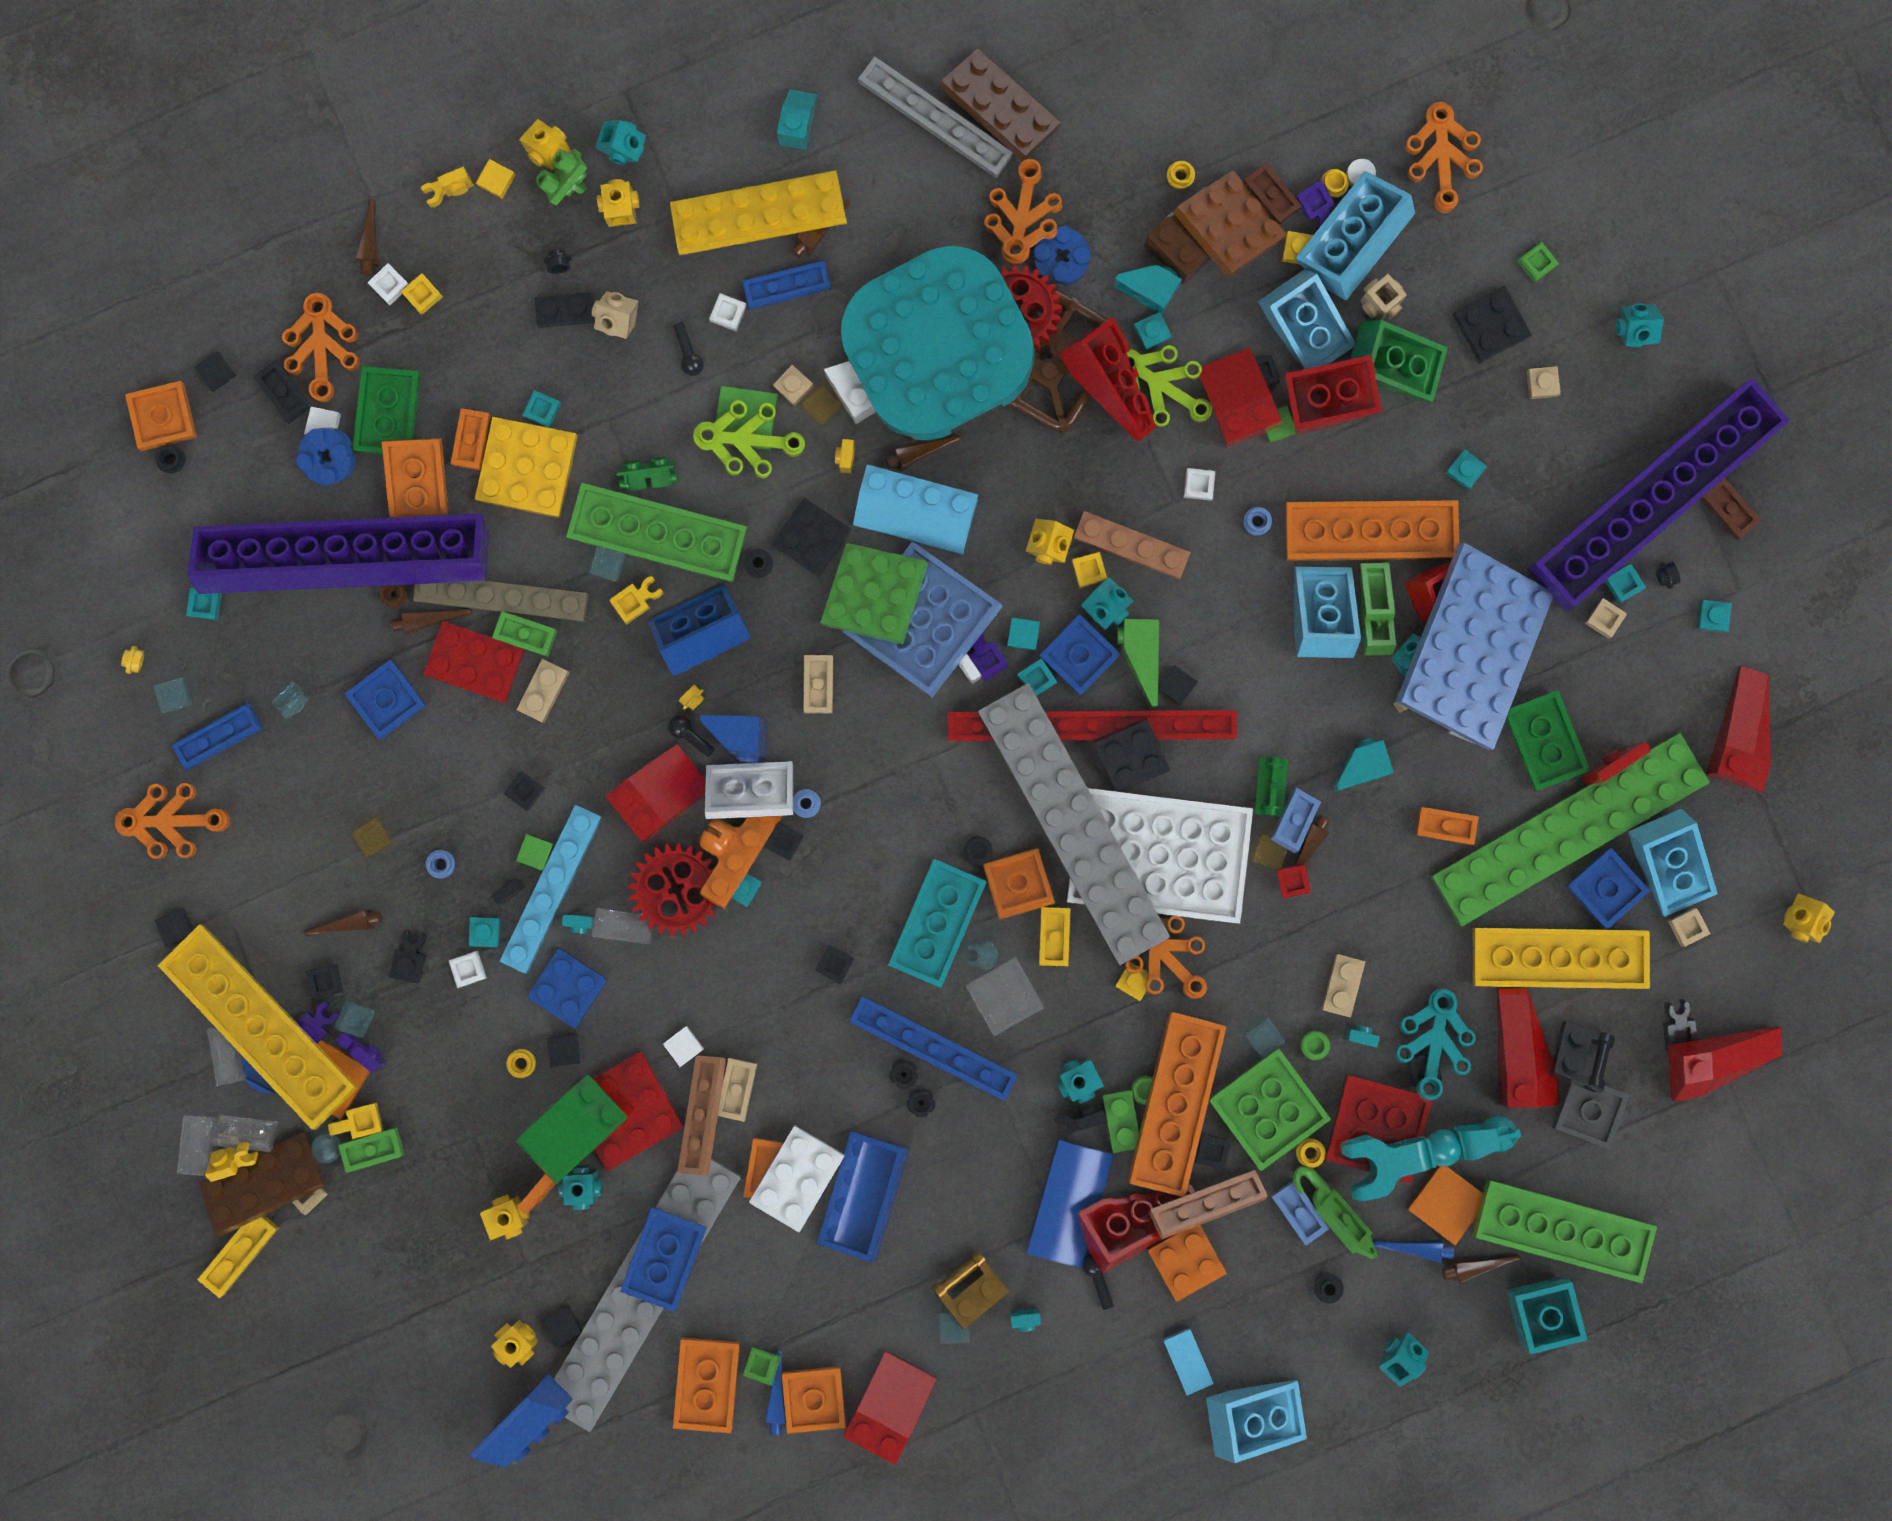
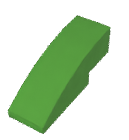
(1377, 609)

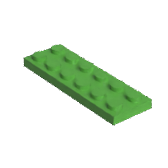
(657, 532)
(1564, 1231)

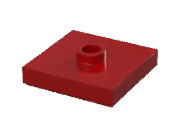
(1615, 763)

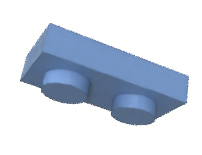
(1295, 820)
(1300, 1213)

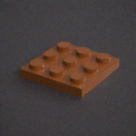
(1230, 223)

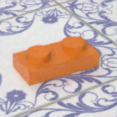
(470, 439)
(1446, 826)

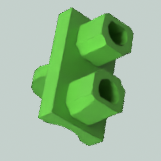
(566, 178)

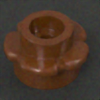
(393, 602)

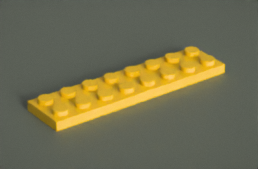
(257, 1027)

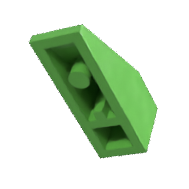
(1141, 652)

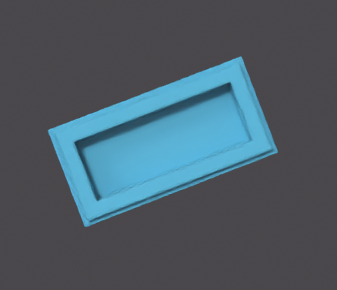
(1188, 1361)

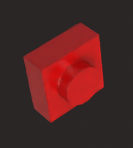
(1293, 880)

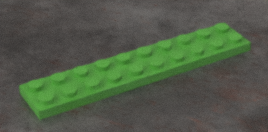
(1569, 830)

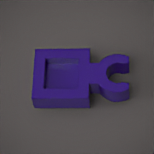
(1316, 202)
(987, 658)
(315, 1024)
(365, 1054)

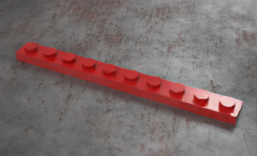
(1095, 724)

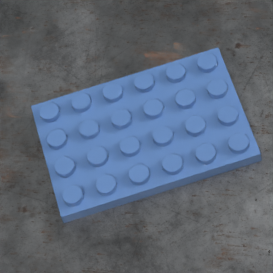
(1475, 646)

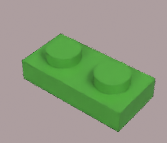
(525, 634)
(1121, 1120)
(371, 1150)

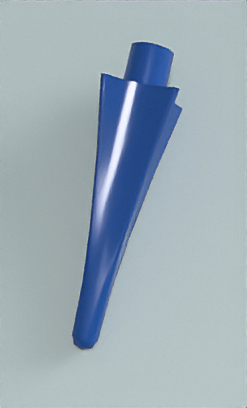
(1429, 1250)
(776, 1407)

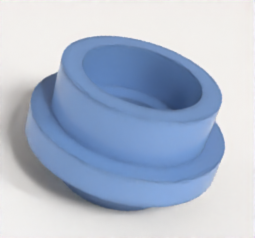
(1259, 512)
(815, 807)
(431, 864)

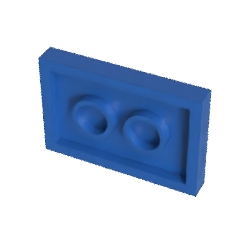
(663, 1259)

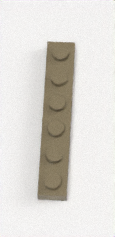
(506, 598)

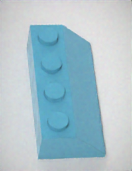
(1357, 234)
(915, 509)

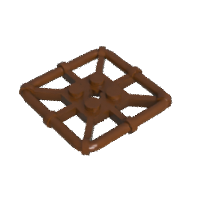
(1052, 371)

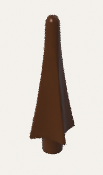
(810, 239)
(367, 250)
(909, 455)
(416, 621)
(1313, 839)
(359, 921)
(1467, 1269)

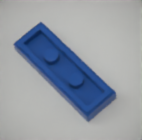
(786, 285)
(217, 736)

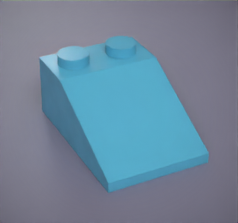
(1307, 320)
(1325, 612)
(1673, 861)
(1255, 1420)

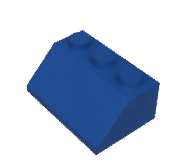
(698, 629)
(739, 735)
(524, 1424)

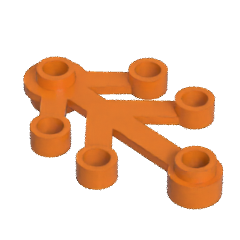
(1443, 152)
(1023, 216)
(318, 342)
(166, 821)
(1162, 953)

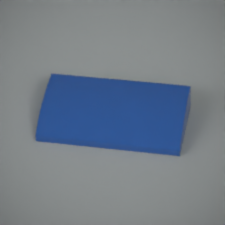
(1072, 1184)
(863, 1196)

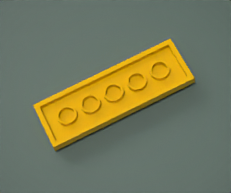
(757, 212)
(1561, 958)

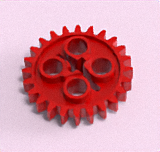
(1038, 298)
(650, 901)

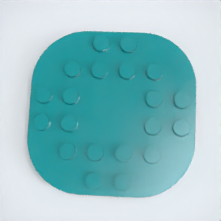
(937, 342)

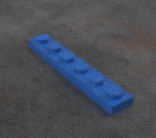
(933, 1048)

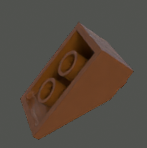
(1176, 247)

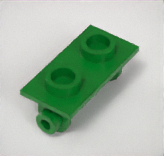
(636, 474)
(1271, 786)

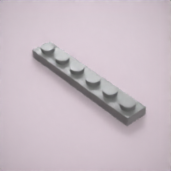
(935, 117)

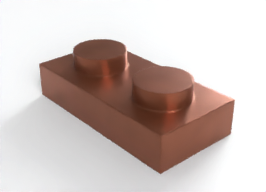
(1272, 193)
(1730, 509)

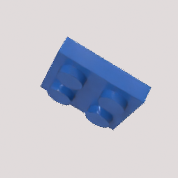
(1079, 655)
(385, 699)
(1607, 888)
(567, 988)

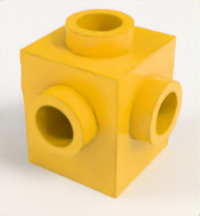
(542, 150)
(618, 203)
(1049, 541)
(1808, 919)
(496, 1221)
(521, 1336)

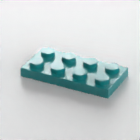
(937, 923)

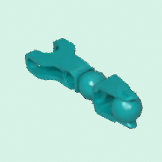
(1420, 1154)

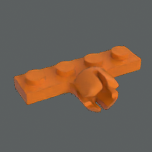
(736, 852)

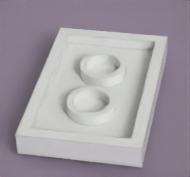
(749, 790)
(796, 1178)

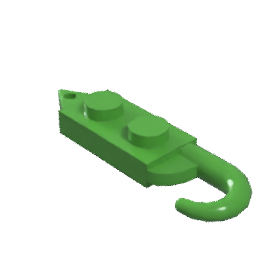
(1337, 1214)

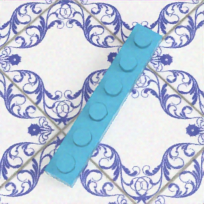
(551, 889)

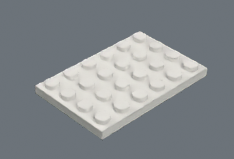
(1182, 852)

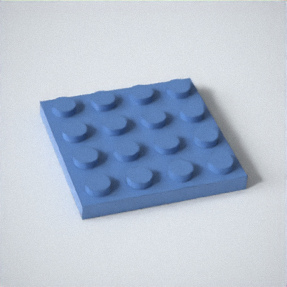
(942, 628)

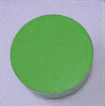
(1314, 1045)
(1140, 1088)

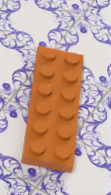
(1371, 530)
(1176, 1104)

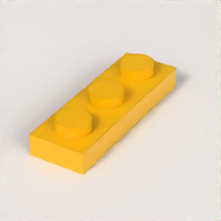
(237, 1255)

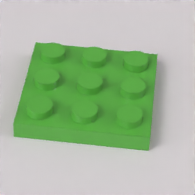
(874, 593)
(1269, 1109)

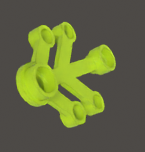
(1159, 383)
(744, 439)

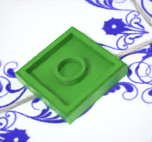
(753, 401)

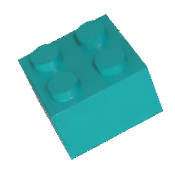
(1546, 1315)

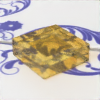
(821, 405)
(372, 837)
(1269, 853)

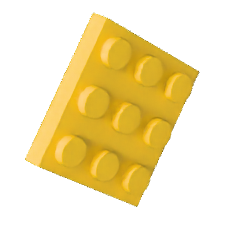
(526, 467)

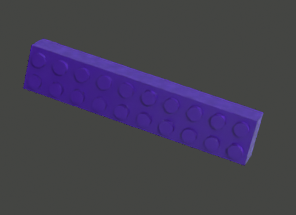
(1658, 494)
(338, 553)

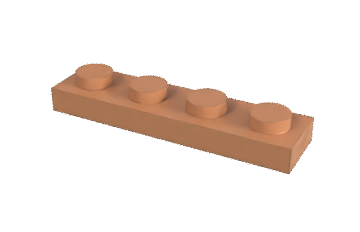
(1131, 545)
(702, 1115)
(1208, 1204)

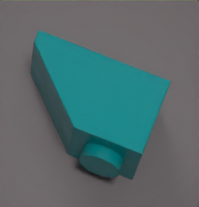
(796, 119)
(1150, 286)
(1364, 764)

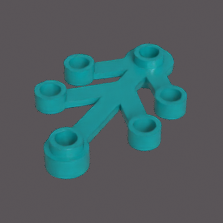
(1437, 1039)

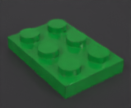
(385, 408)
(1546, 741)

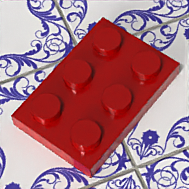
(474, 662)

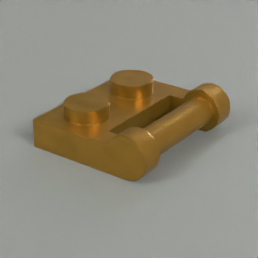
(974, 1299)

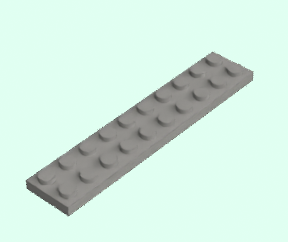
(1074, 824)
(623, 1321)

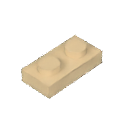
(818, 684)
(543, 691)
(1343, 985)
(737, 1089)

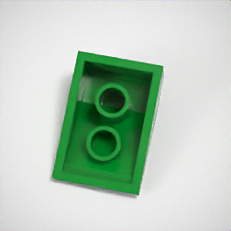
(1401, 359)
(571, 1129)

